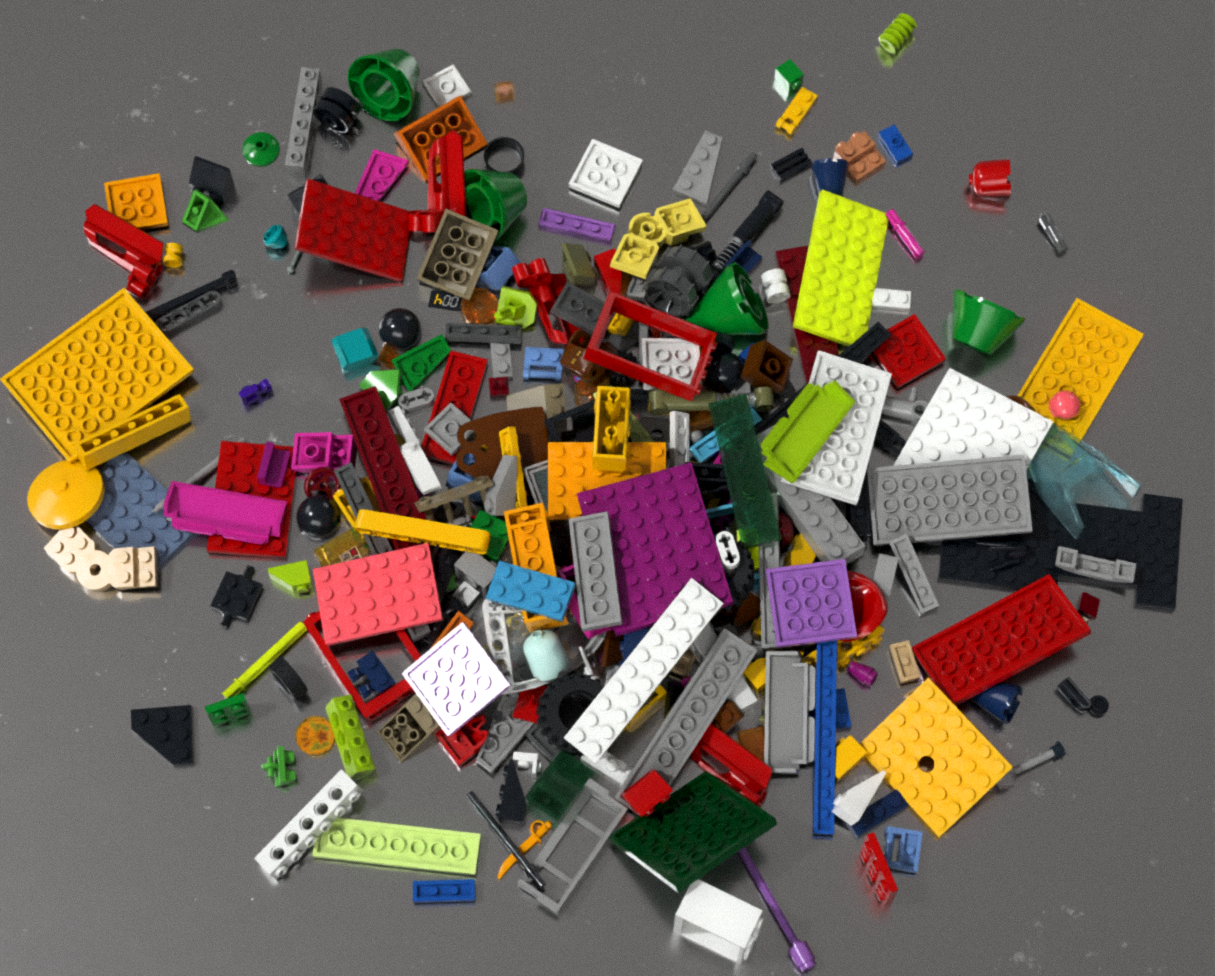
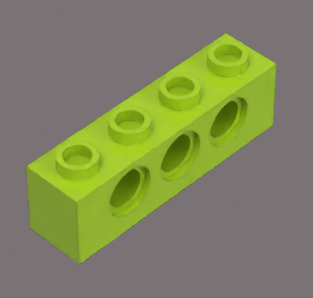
(350, 737)

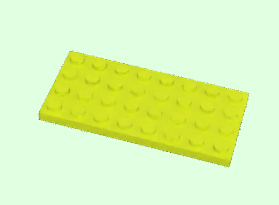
(840, 269)

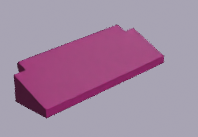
(224, 513)

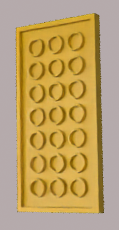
(1082, 359)

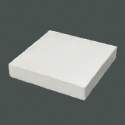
(446, 86)

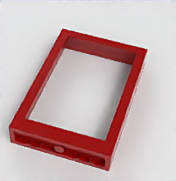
(660, 321)
(383, 701)

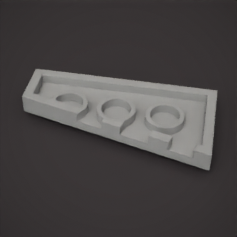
(699, 172)

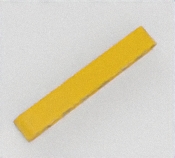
(419, 530)

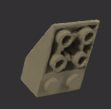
(409, 729)

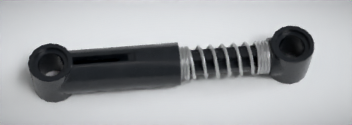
(767, 207)

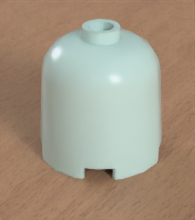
(545, 655)

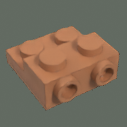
(860, 154)

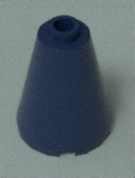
(830, 175)
(1000, 701)

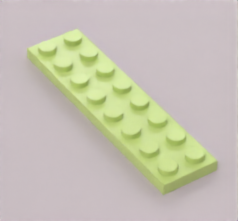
(399, 846)

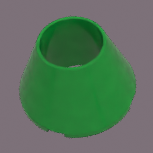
(385, 83)
(494, 198)
(981, 322)

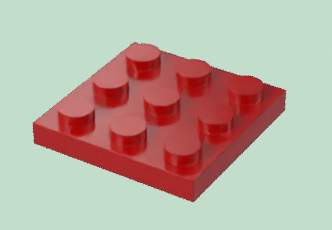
(908, 352)
(878, 869)

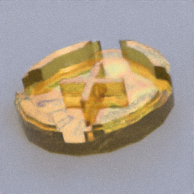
(315, 736)

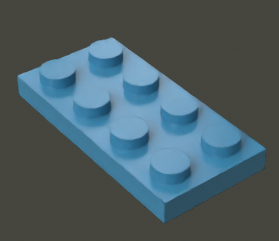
(530, 591)

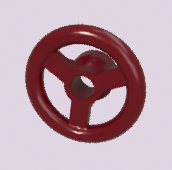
(317, 479)

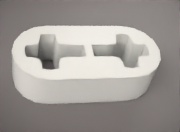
(732, 548)

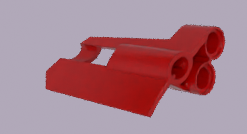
(450, 192)
(142, 253)
(747, 772)

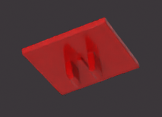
(527, 704)

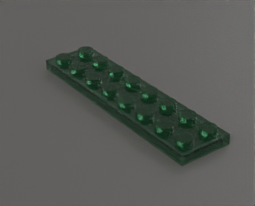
(745, 471)

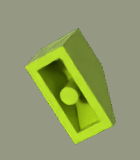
(292, 576)

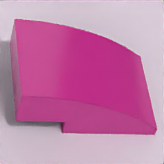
(322, 450)

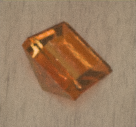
(504, 88)
(386, 356)

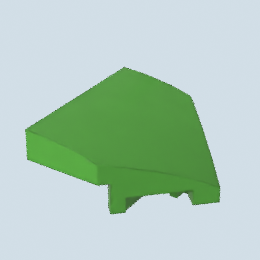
(387, 385)

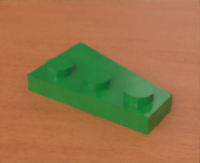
(421, 361)

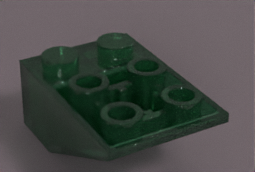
(559, 786)

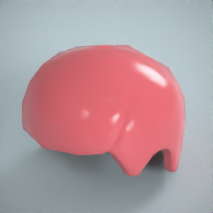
(1064, 405)

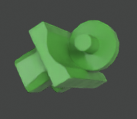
(277, 767)

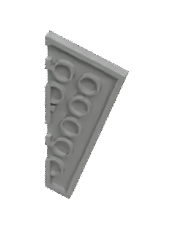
(507, 731)

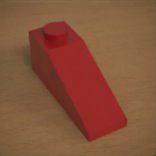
(610, 276)

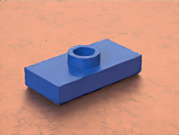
(895, 144)

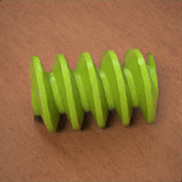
(897, 32)

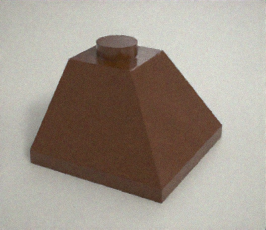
(740, 614)
(611, 654)

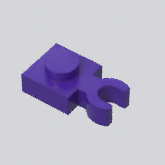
(252, 392)

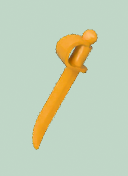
(526, 844)

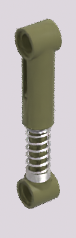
(664, 402)

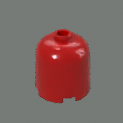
(990, 178)

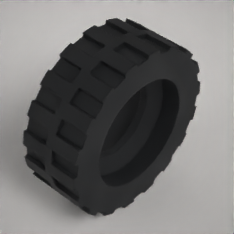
(288, 678)

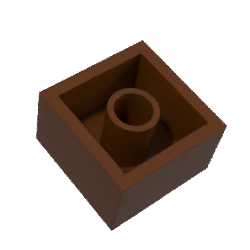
(766, 366)

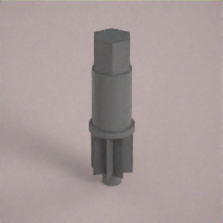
(1053, 233)

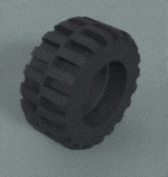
(744, 575)
(549, 706)

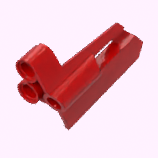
(545, 289)

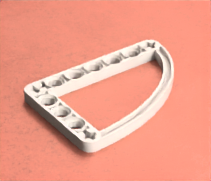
(504, 654)

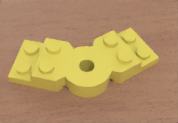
(648, 233)

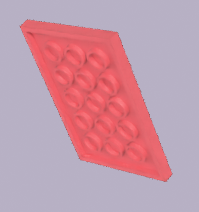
(377, 594)

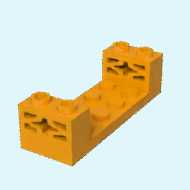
(532, 549)

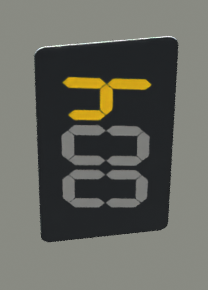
(444, 300)

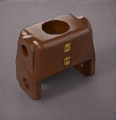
(573, 357)

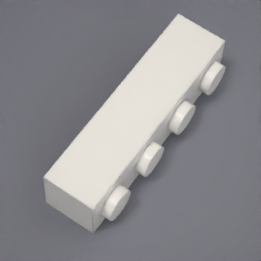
(403, 425)

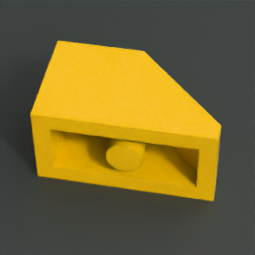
(847, 756)

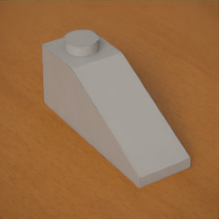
(502, 494)

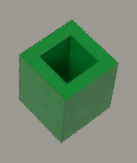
(789, 76)

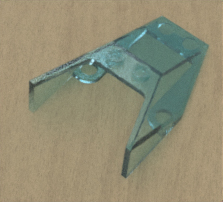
(1064, 463)

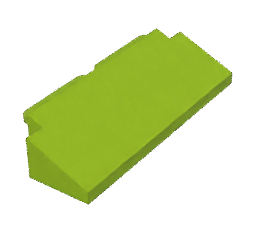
(810, 423)

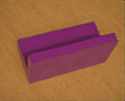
(273, 466)

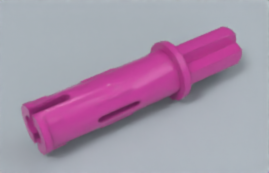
(906, 236)

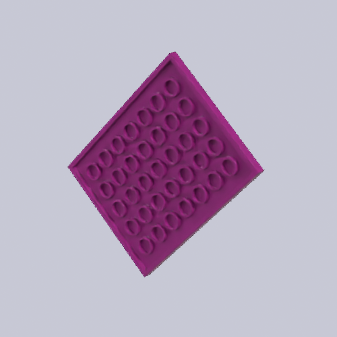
(658, 542)

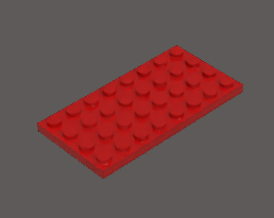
(1001, 640)

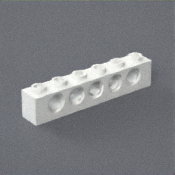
(298, 825)

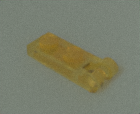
(338, 546)

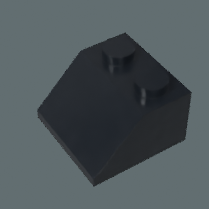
(211, 180)

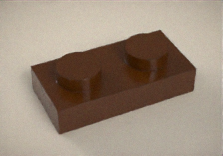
(728, 717)

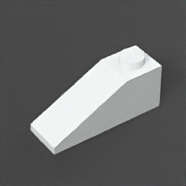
(419, 468)
(854, 802)

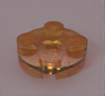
(483, 316)

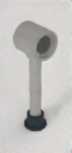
(1010, 778)

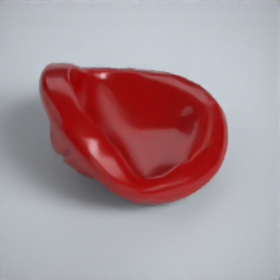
(868, 604)

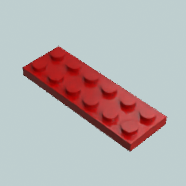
(461, 388)

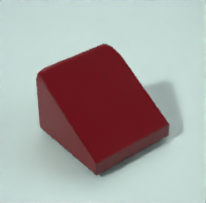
(1088, 605)

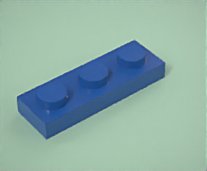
(444, 891)

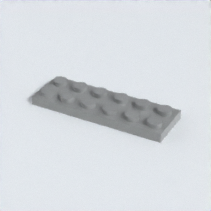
(595, 571)

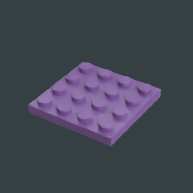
(811, 603)

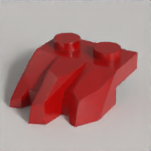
(465, 741)

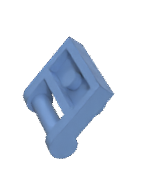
(543, 358)
(908, 850)

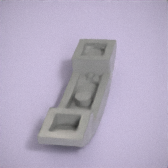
(1095, 567)

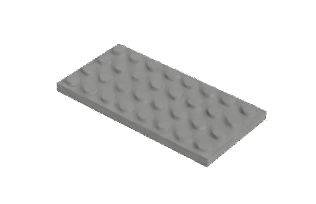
(950, 499)

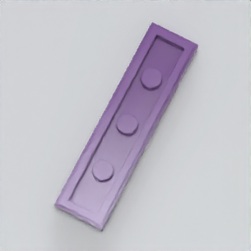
(576, 225)

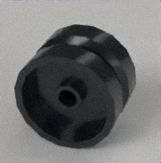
(336, 110)

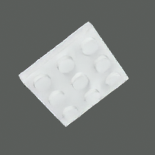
(605, 173)
(670, 357)

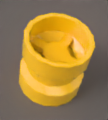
(173, 255)

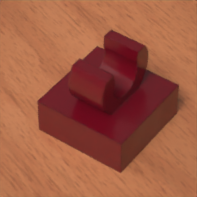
(498, 387)

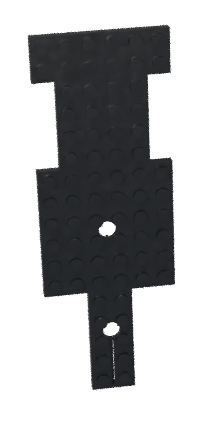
(1108, 533)

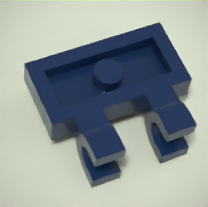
(375, 672)

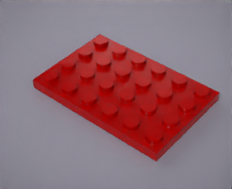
(353, 230)
(238, 473)

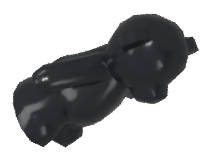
(449, 607)

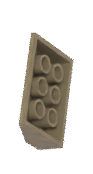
(457, 255)

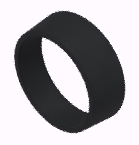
(504, 141)

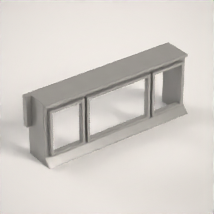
(601, 794)

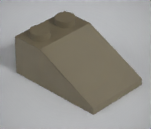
(548, 396)

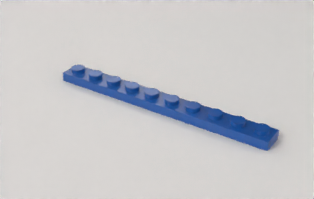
(825, 737)

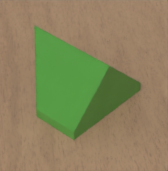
(202, 212)

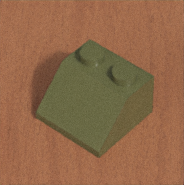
(578, 265)

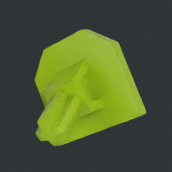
(516, 307)

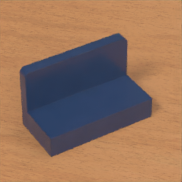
(746, 258)

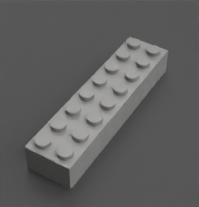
(815, 518)

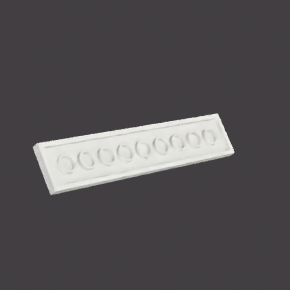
(643, 671)

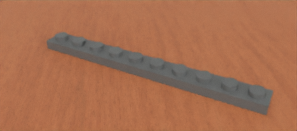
(359, 500)

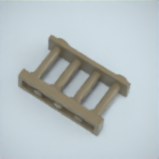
(480, 484)

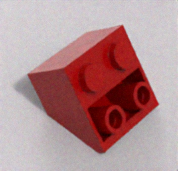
(647, 793)

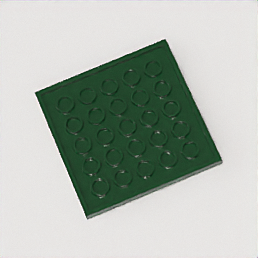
(693, 831)

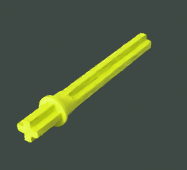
(265, 660)

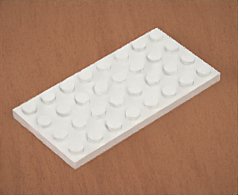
(844, 457)

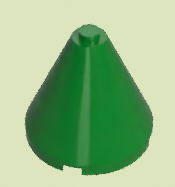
(731, 305)

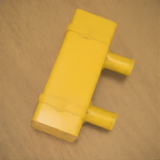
(611, 428)

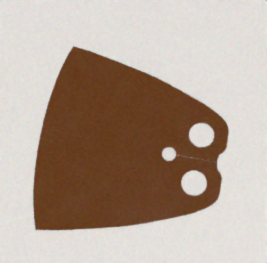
(531, 441)

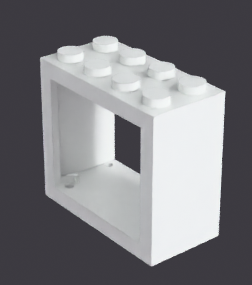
(718, 921)

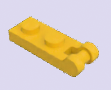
(797, 110)

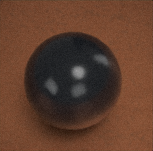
(399, 329)
(724, 373)
(318, 516)

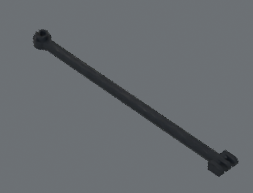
(227, 279)

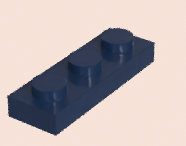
(879, 812)

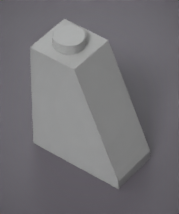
(885, 573)

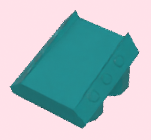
(355, 349)

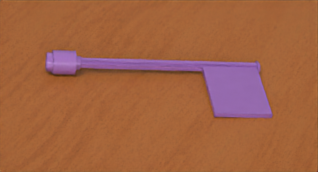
(799, 951)

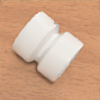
(775, 286)

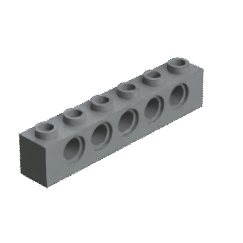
(303, 122)

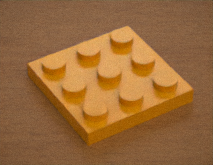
(138, 201)

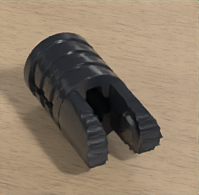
(1074, 695)

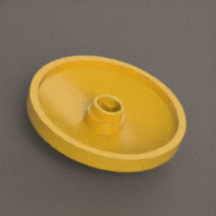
(65, 494)

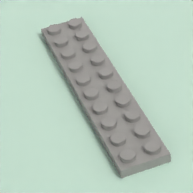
(692, 710)

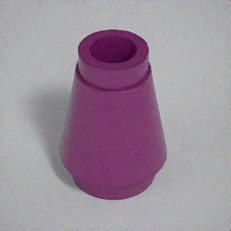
(864, 673)

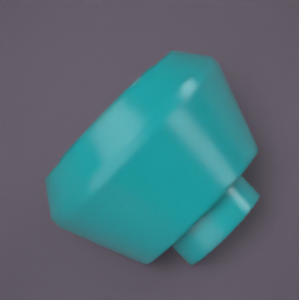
(275, 237)

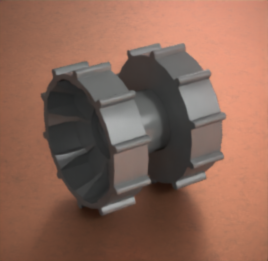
(678, 281)

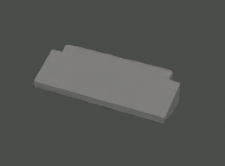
(788, 699)

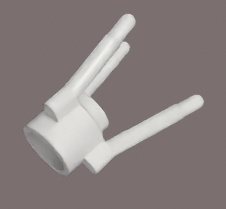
(591, 670)

